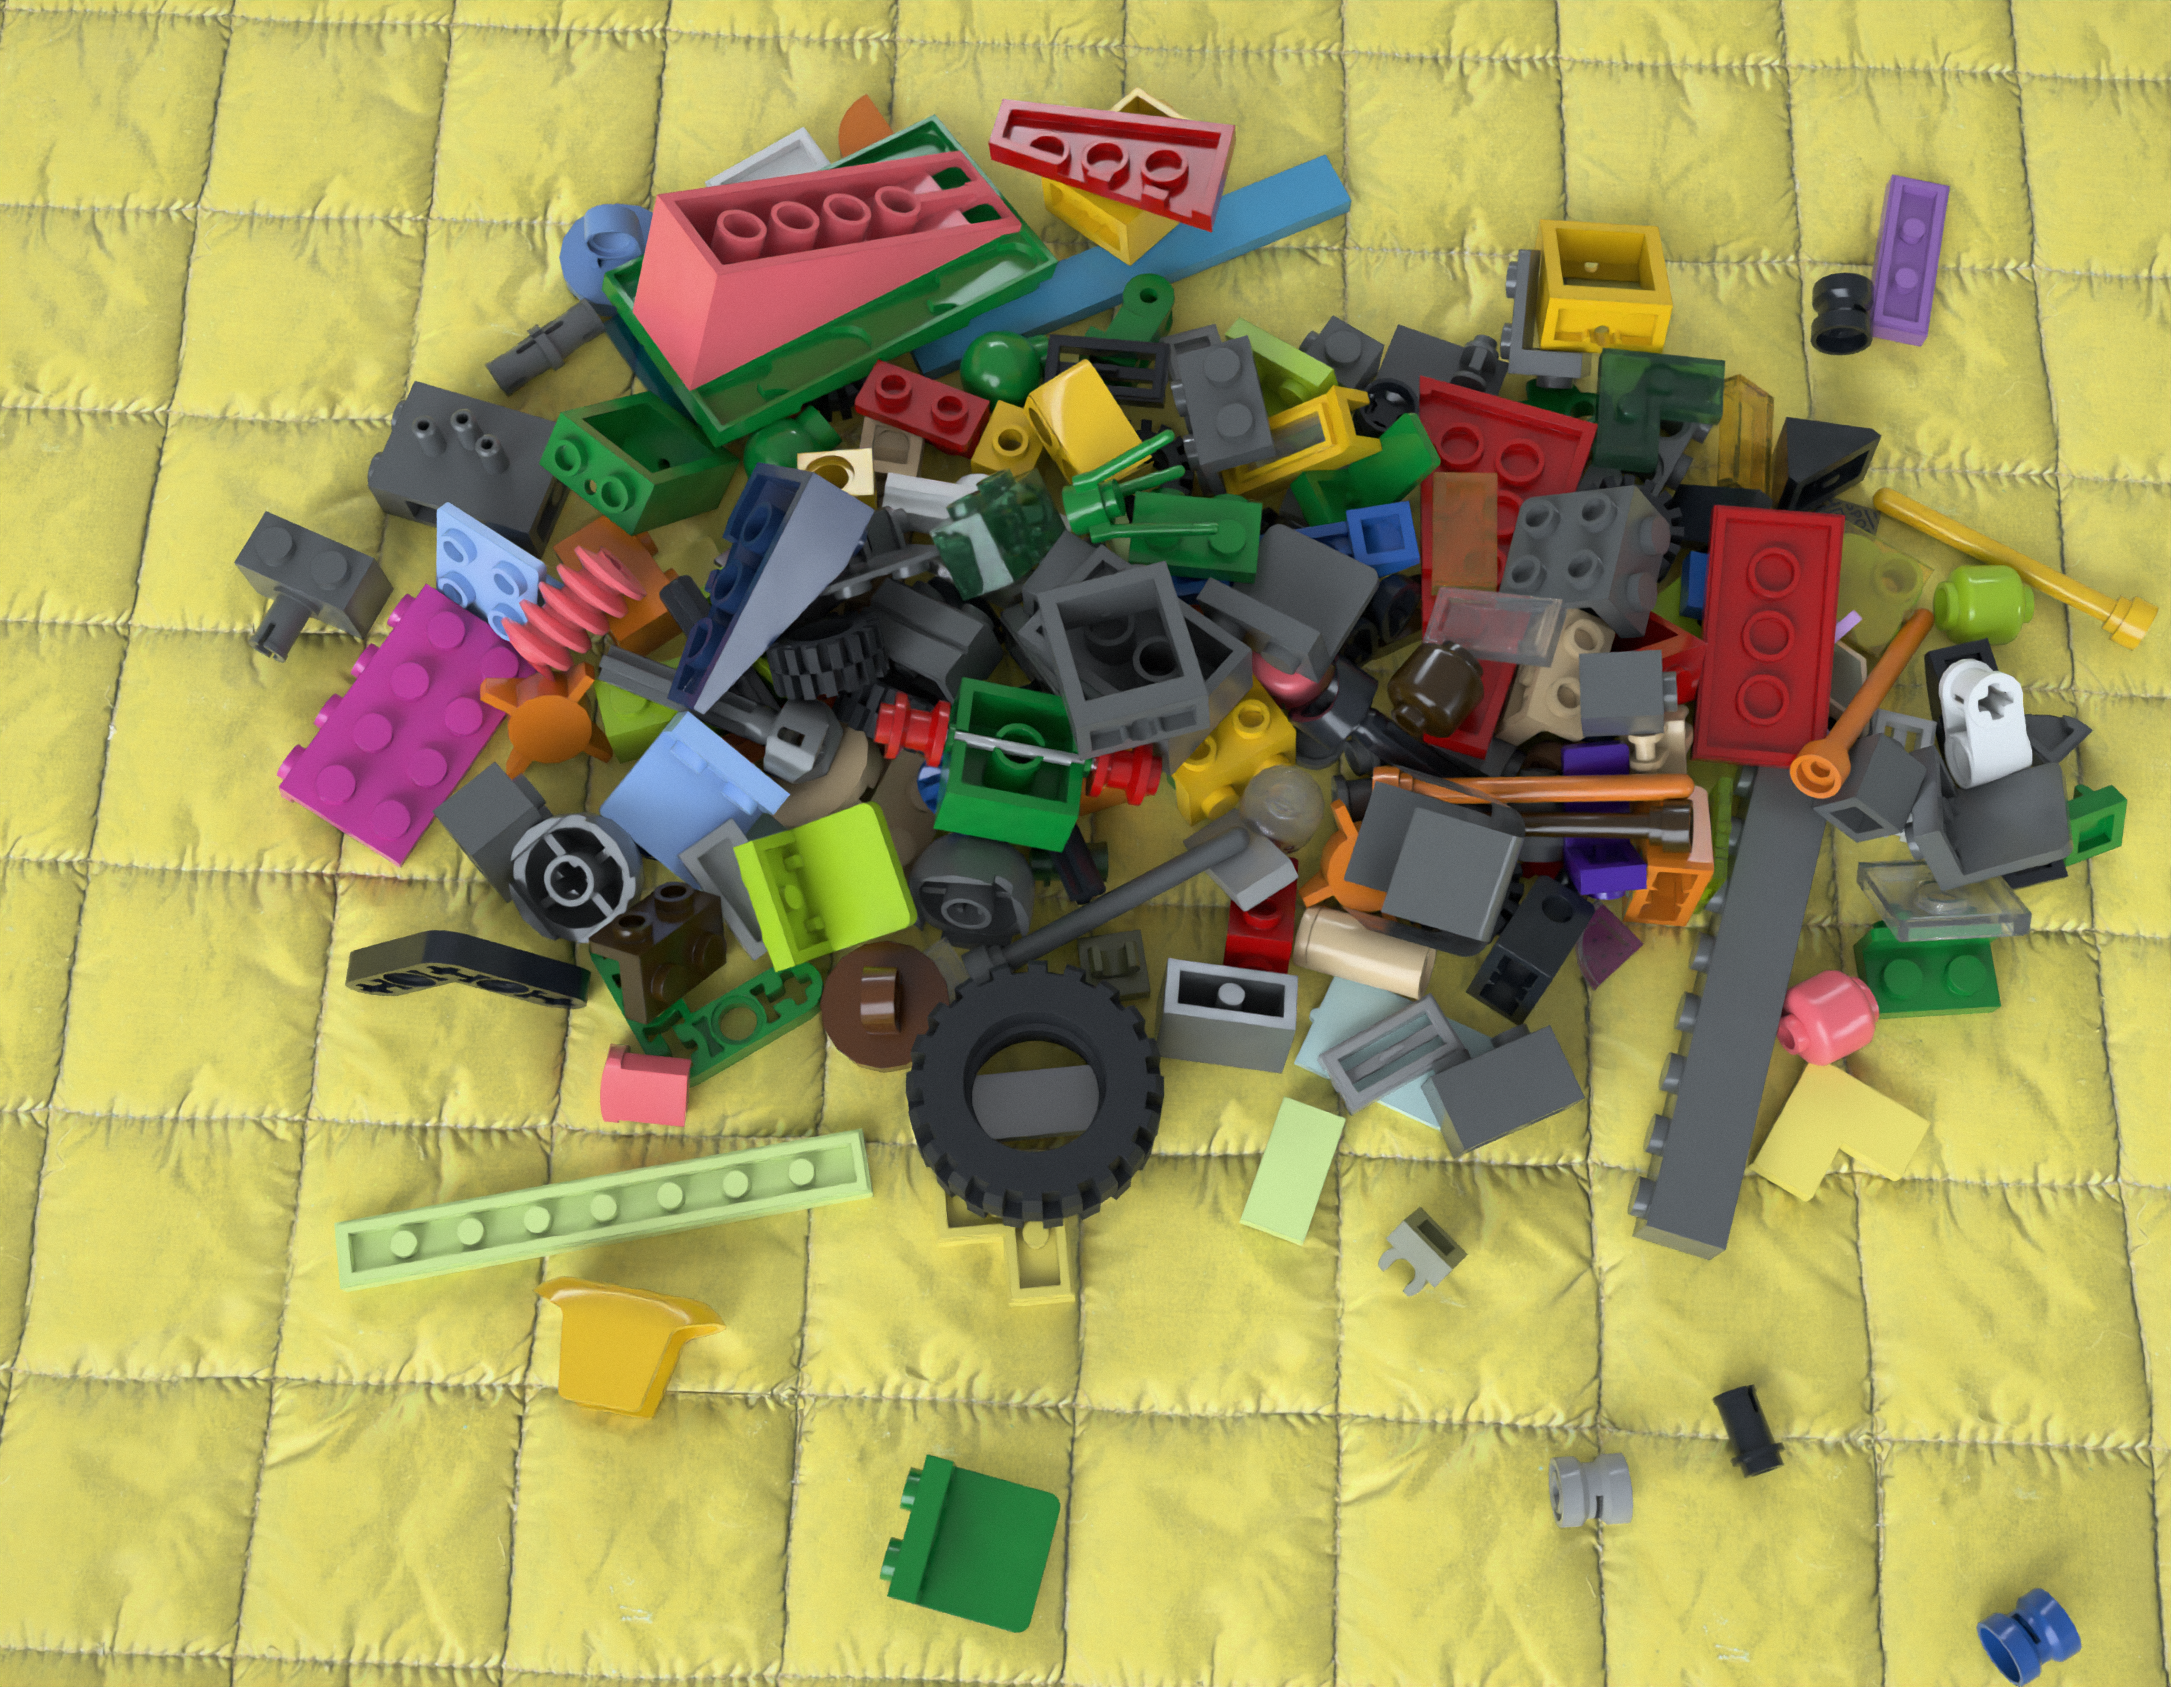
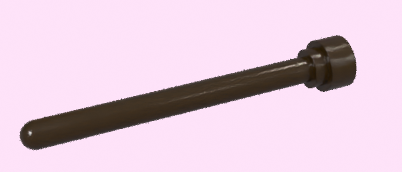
(1664, 825)

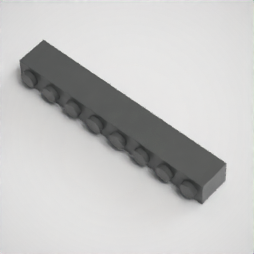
(1729, 1019)

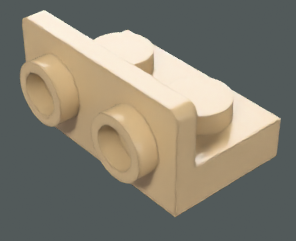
(1550, 697)

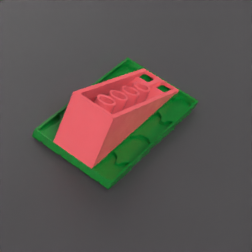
(757, 272)

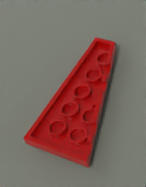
(1533, 457)

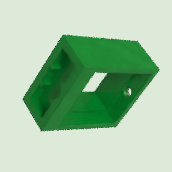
(643, 459)

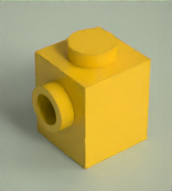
(1010, 444)

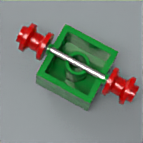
(1010, 763)

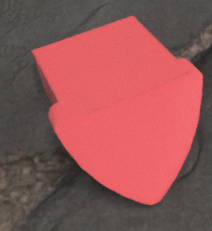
(644, 1087)

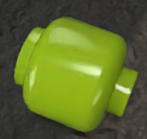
(1982, 604)

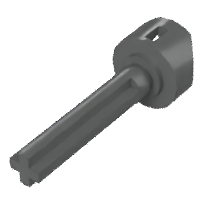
(742, 717)

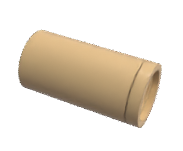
(1344, 948)

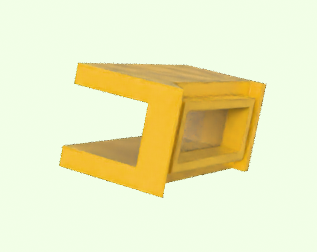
(1306, 439)

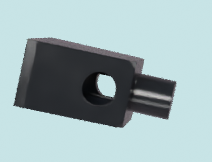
(1532, 947)

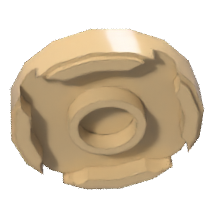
(846, 781)

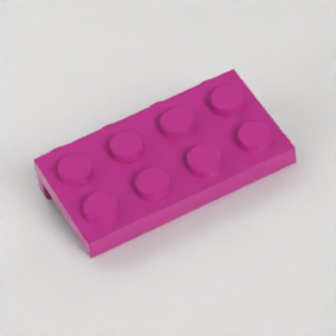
(404, 726)

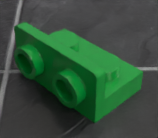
(1927, 975)

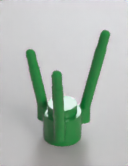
(1096, 503)

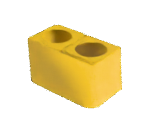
(1082, 423)

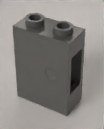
(472, 457)

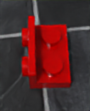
(924, 407)

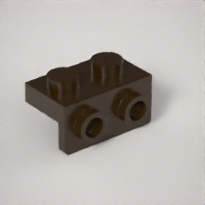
(664, 947)

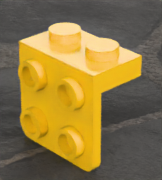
(1240, 746)

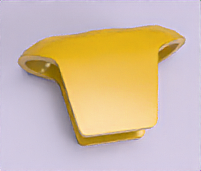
(622, 1342)

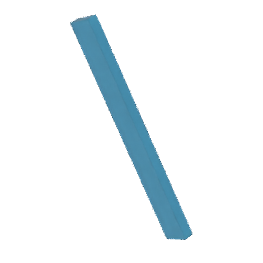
(1097, 279)

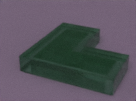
(1640, 390)

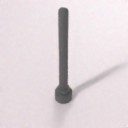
(1106, 906)

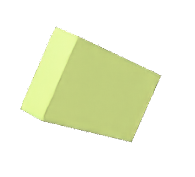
(1292, 1171)

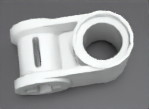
(1982, 723)

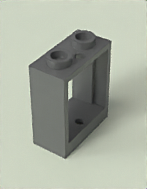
(1139, 713)

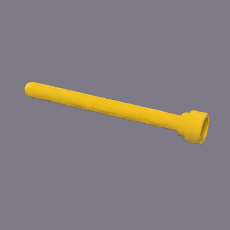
(2123, 618)

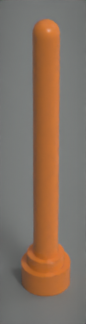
(1825, 763)
(1548, 788)

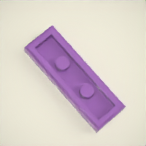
(1907, 259)

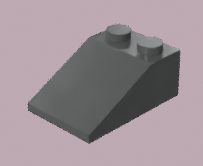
(1137, 653)

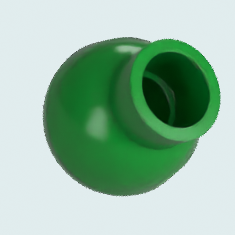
(1004, 367)
(786, 437)

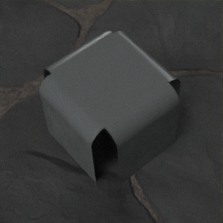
(1436, 864)

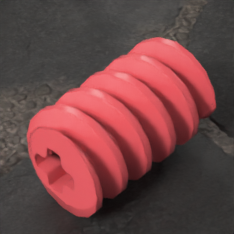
(573, 610)

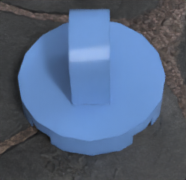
(598, 243)

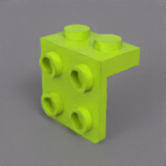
(826, 885)

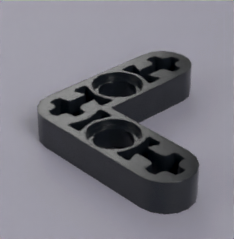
(449, 957)

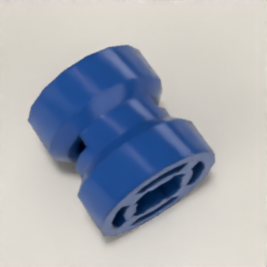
(2029, 1637)

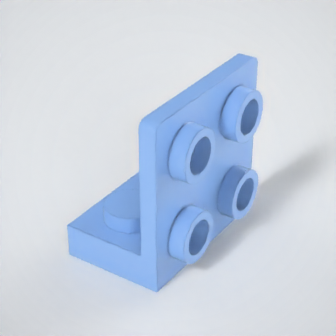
(485, 570)
(686, 789)

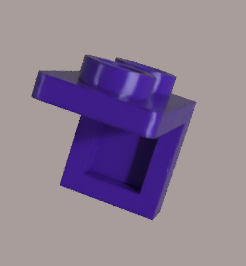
(1600, 865)

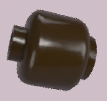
(1435, 689)

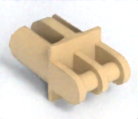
(1664, 751)

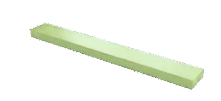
(602, 1210)

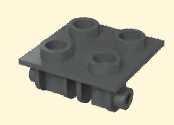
(1470, 366)
(881, 555)

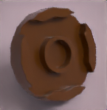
(880, 1003)

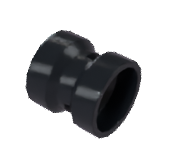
(1842, 314)
(1388, 402)

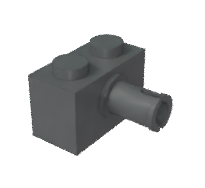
(308, 579)

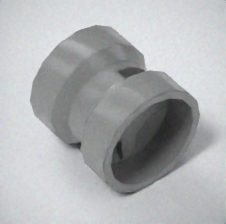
(1590, 1490)

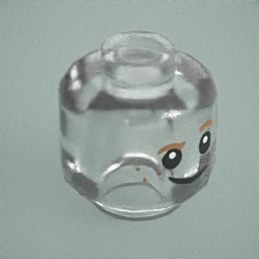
(1282, 806)

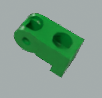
(1143, 317)

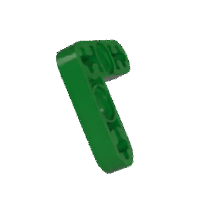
(704, 1025)

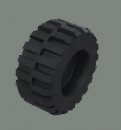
(1026, 1009)

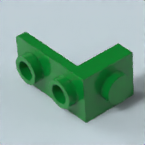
(1372, 481)

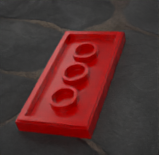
(1766, 635)

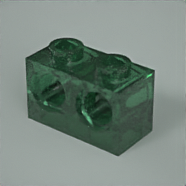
(998, 531)

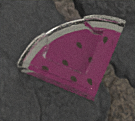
(1604, 946)

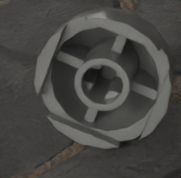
(575, 875)
(973, 890)

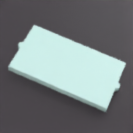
(1355, 1007)

